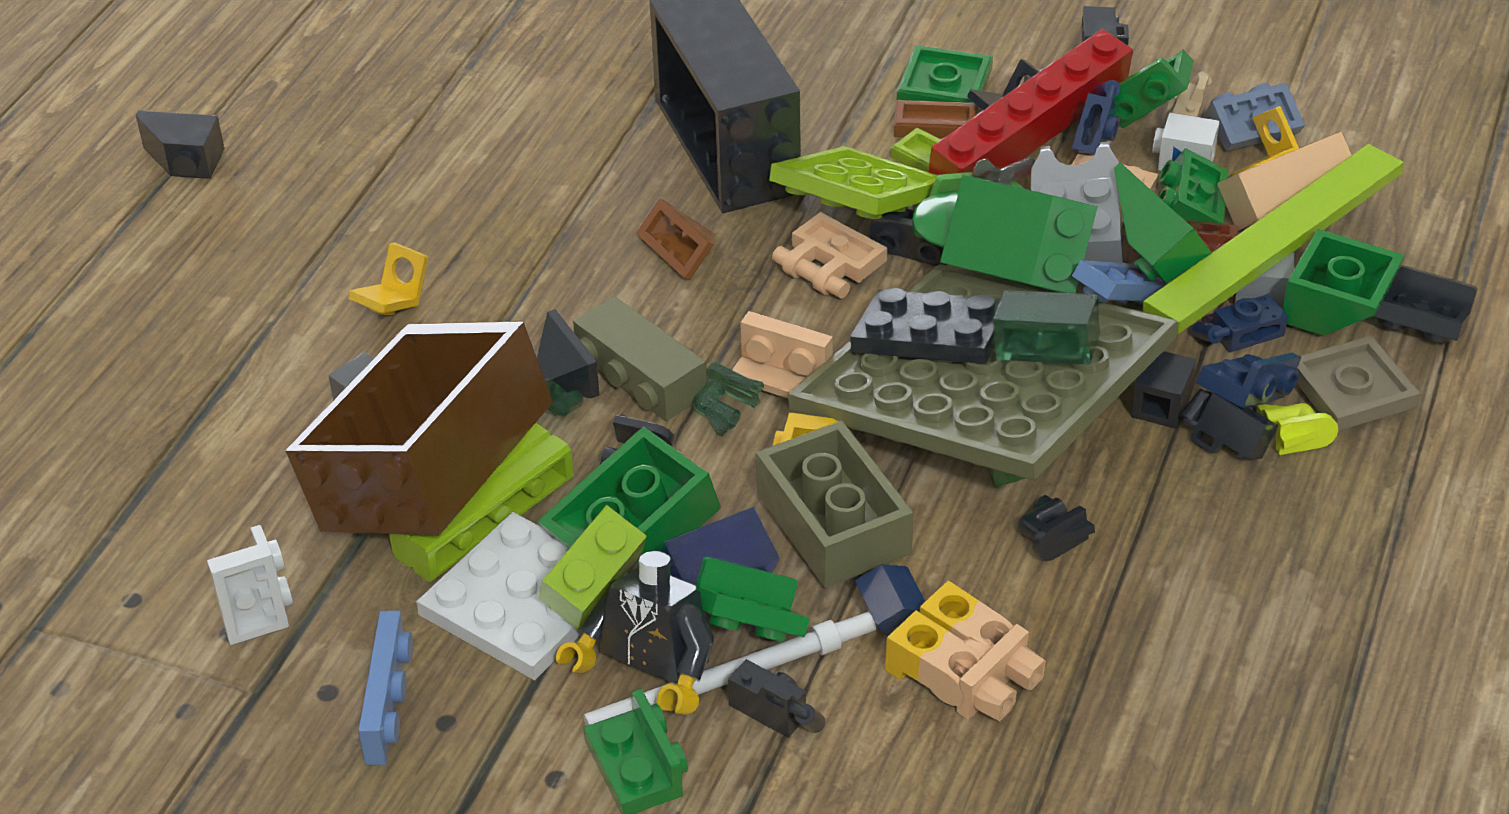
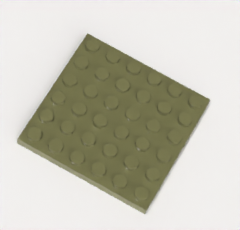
(988, 413)

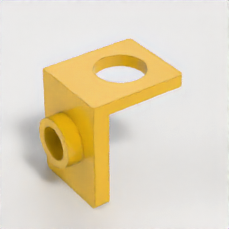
(1273, 147)
(392, 292)

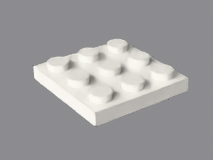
(495, 598)

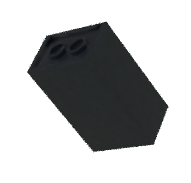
(725, 97)

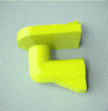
(1299, 427)

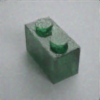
(1046, 327)

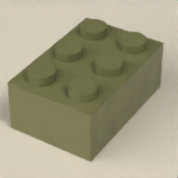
(834, 503)

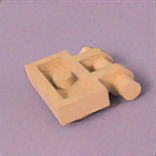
(836, 246)

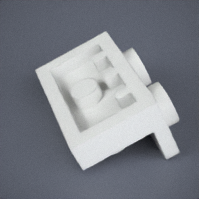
(249, 591)

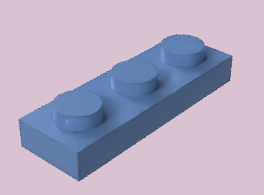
(1116, 281)
(385, 688)

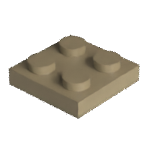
(1355, 383)

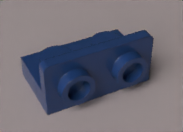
(1251, 379)

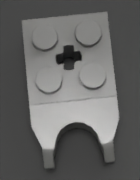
(1090, 184)

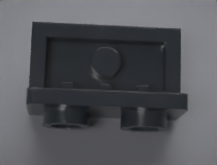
(1428, 304)

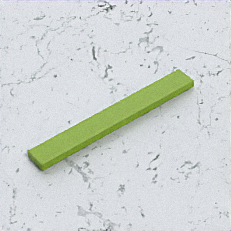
(1273, 237)

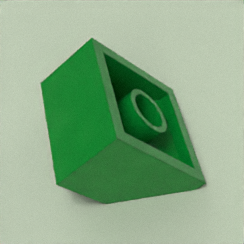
(1338, 283)

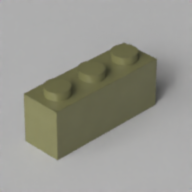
(641, 358)

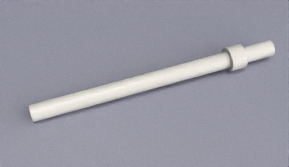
(822, 639)

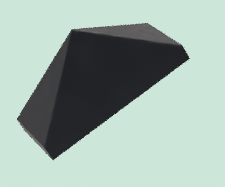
(566, 358)

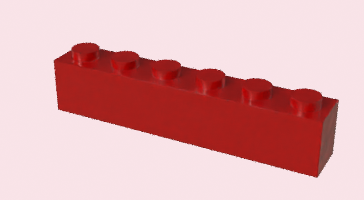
(1034, 109)

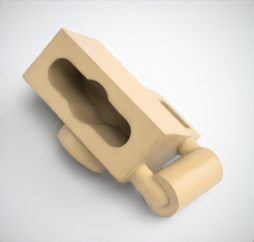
(1192, 100)

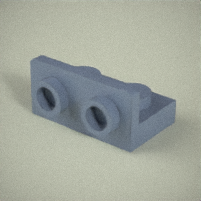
(1236, 114)

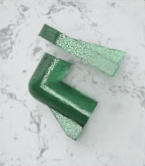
(722, 381)

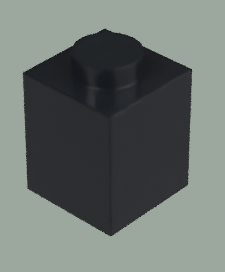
(1164, 389)

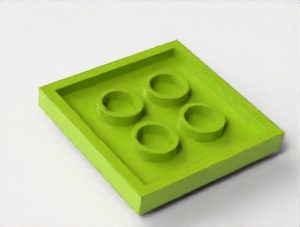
(854, 180)

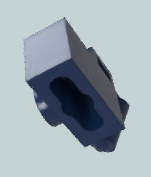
(1098, 119)
(1243, 323)

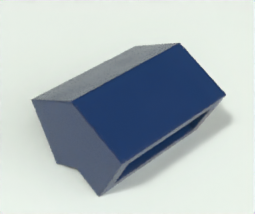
(890, 595)

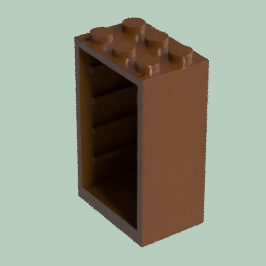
(420, 428)

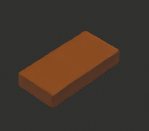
(932, 117)

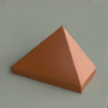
(676, 238)

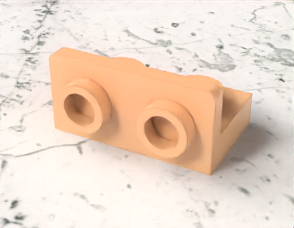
(780, 352)

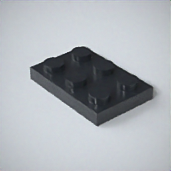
(927, 326)

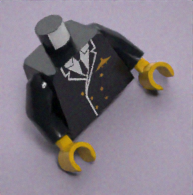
(652, 626)

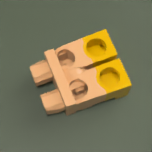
(964, 653)

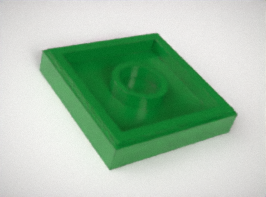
(943, 75)

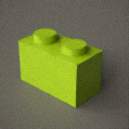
(590, 565)

